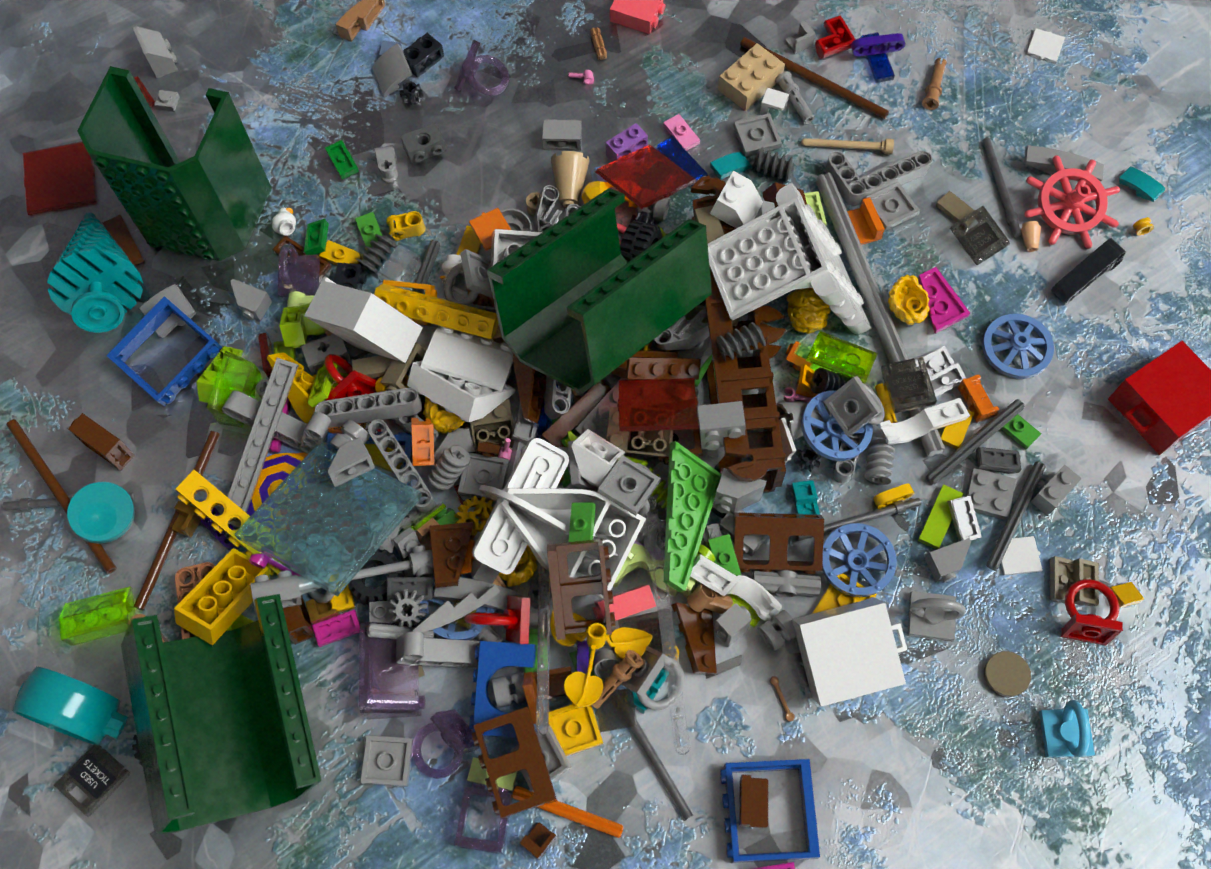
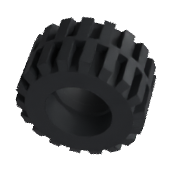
(638, 238)
(367, 594)

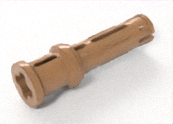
(934, 89)
(621, 673)

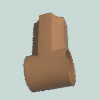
(708, 599)

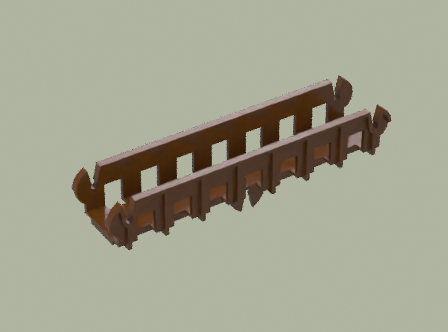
(744, 373)

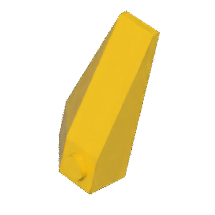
(300, 388)

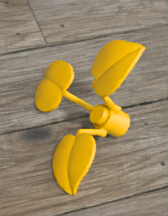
(586, 689)

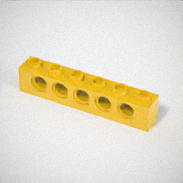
(439, 311)
(195, 483)

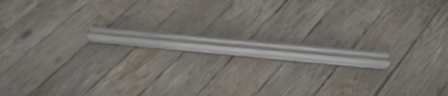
(870, 292)

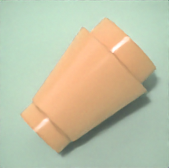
(1031, 235)

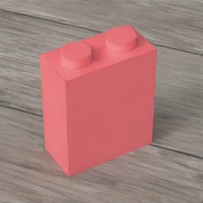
(637, 14)
(627, 603)

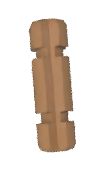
(598, 43)

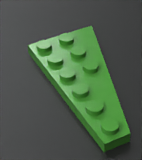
(689, 504)

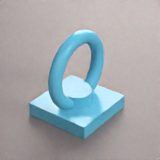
(1067, 731)

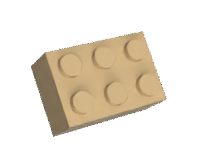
(750, 77)

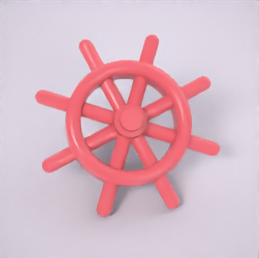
(1072, 201)

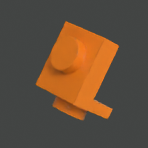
(794, 358)

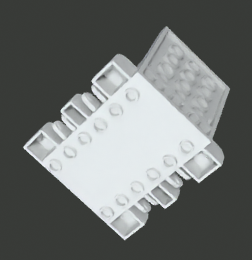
(782, 254)

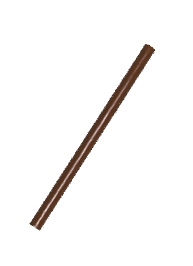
(823, 82)
(55, 488)
(170, 534)

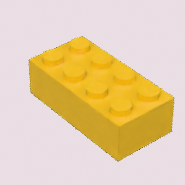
(219, 597)

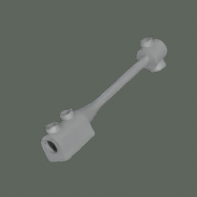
(293, 586)

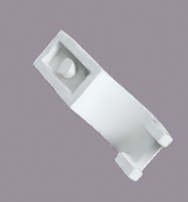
(924, 422)
(727, 583)

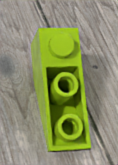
(207, 379)

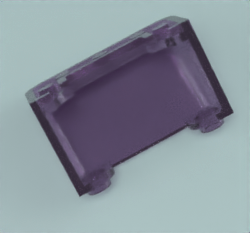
(384, 685)

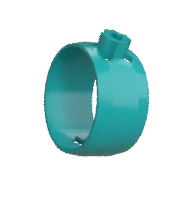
(69, 706)

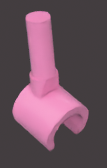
(587, 76)
(789, 390)
(505, 452)

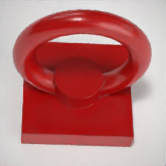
(353, 384)
(514, 619)
(1089, 626)

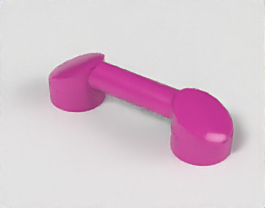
(261, 560)

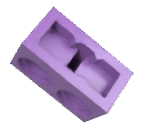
(626, 142)

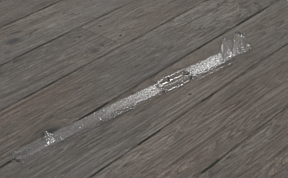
(654, 541)
(543, 697)

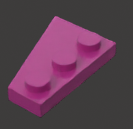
(943, 302)

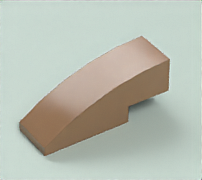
(359, 17)

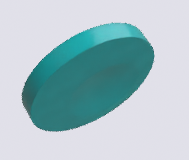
(101, 512)

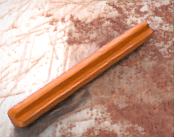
(574, 814)

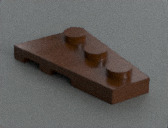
(449, 551)
(699, 637)

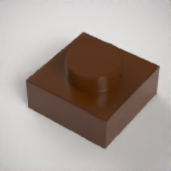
(488, 448)

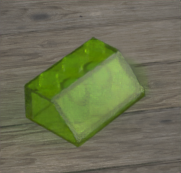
(841, 356)
(237, 375)
(96, 616)

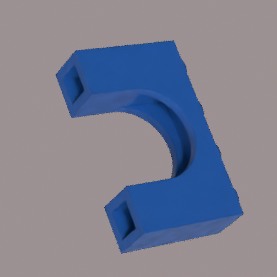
(491, 658)

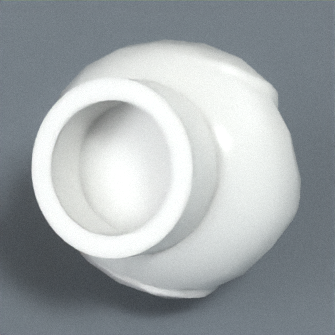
(284, 221)
(452, 260)

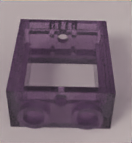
(481, 844)

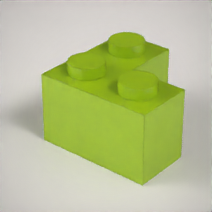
(296, 326)

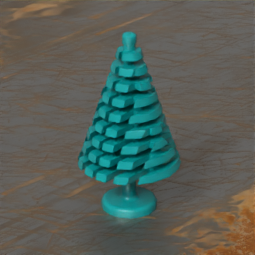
(94, 278)

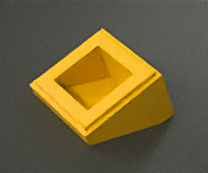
(1127, 594)

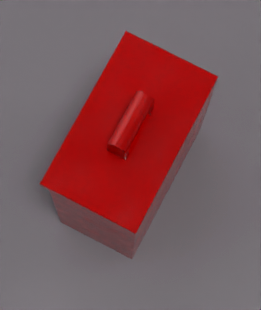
(1166, 397)

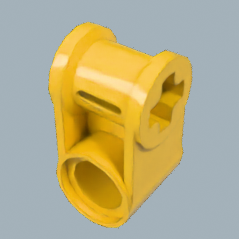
(404, 225)

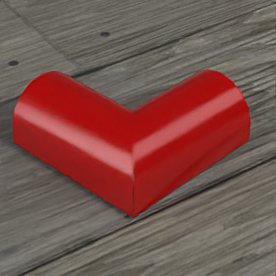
(838, 39)

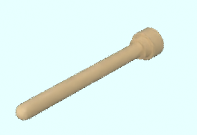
(884, 146)

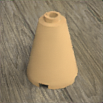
(569, 175)

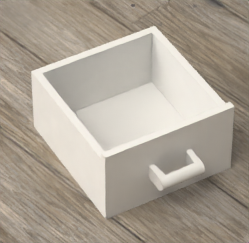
(363, 320)
(850, 651)

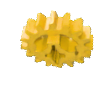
(482, 511)

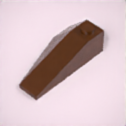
(531, 390)

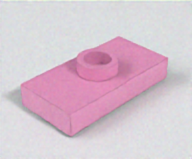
(681, 132)

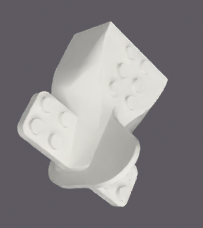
(538, 514)

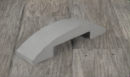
(477, 588)

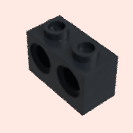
(423, 54)
(346, 270)

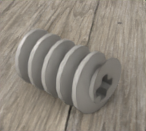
(878, 461)
(449, 467)

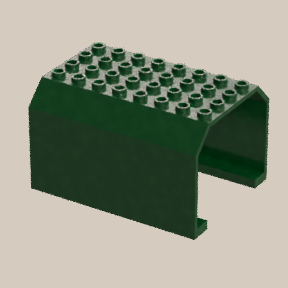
(187, 206)
(577, 304)
(219, 721)

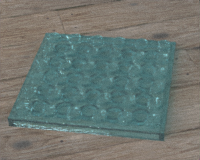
(325, 528)

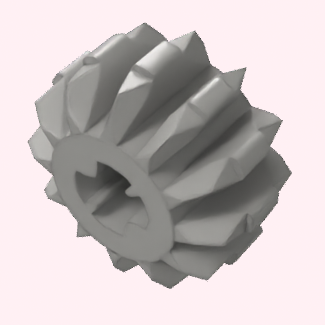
(400, 604)

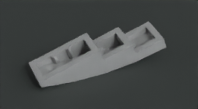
(1042, 159)
(447, 613)

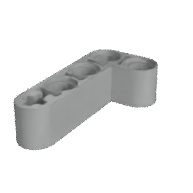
(417, 650)

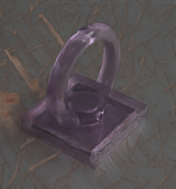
(470, 67)
(297, 272)
(454, 733)

